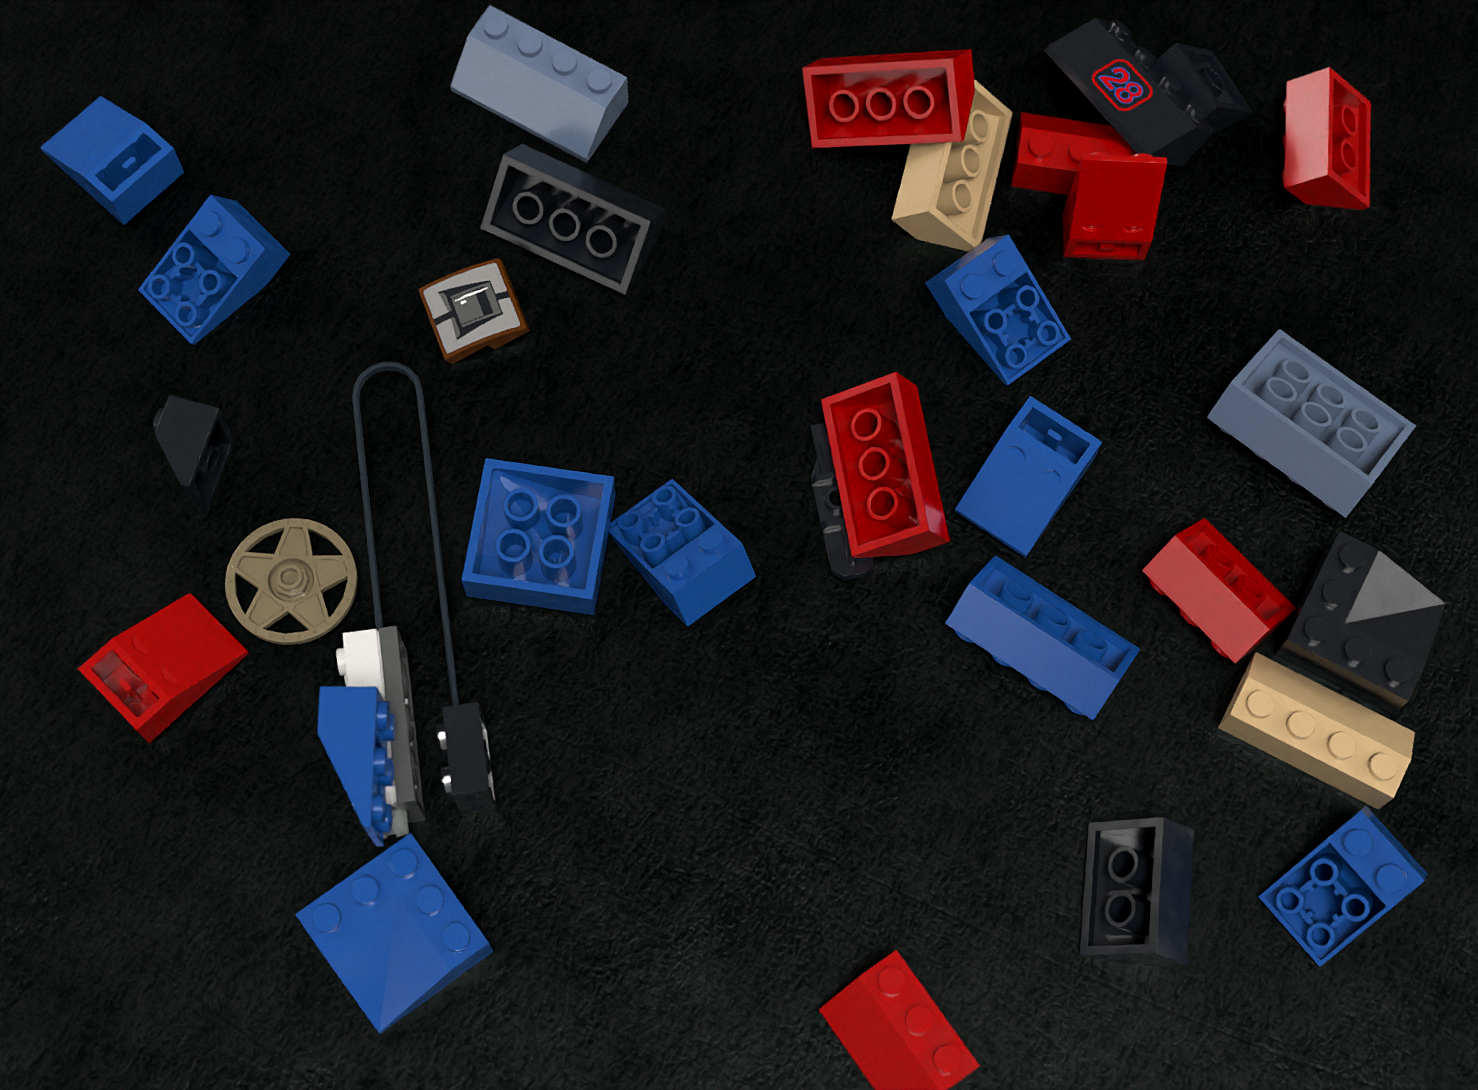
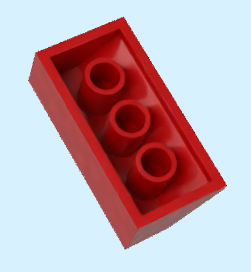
(889, 98)
(885, 469)

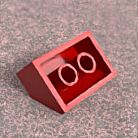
(1327, 141)
(1052, 149)
(1218, 590)
(897, 1031)

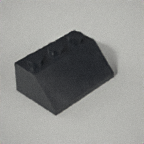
(1137, 891)

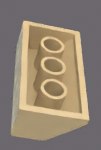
(952, 183)
(1319, 731)

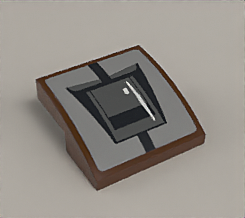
(473, 310)

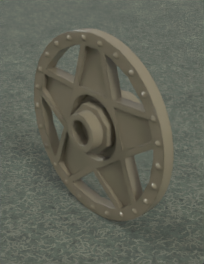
(291, 581)

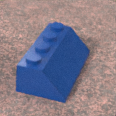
(1042, 637)

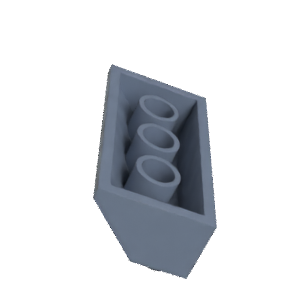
(539, 84)

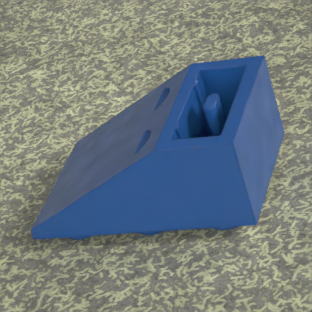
(114, 158)
(213, 268)
(999, 308)
(1028, 476)
(682, 551)
(356, 734)
(1343, 886)

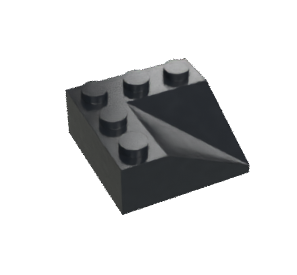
(1363, 625)

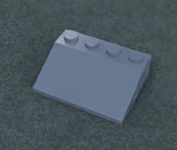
(1311, 422)

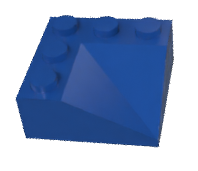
(539, 536)
(394, 933)

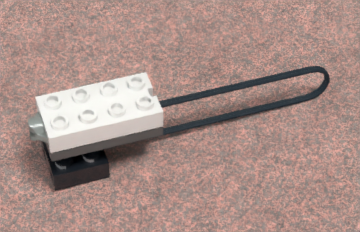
(381, 660)

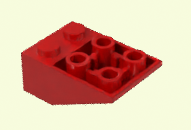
(1113, 206)
(163, 664)

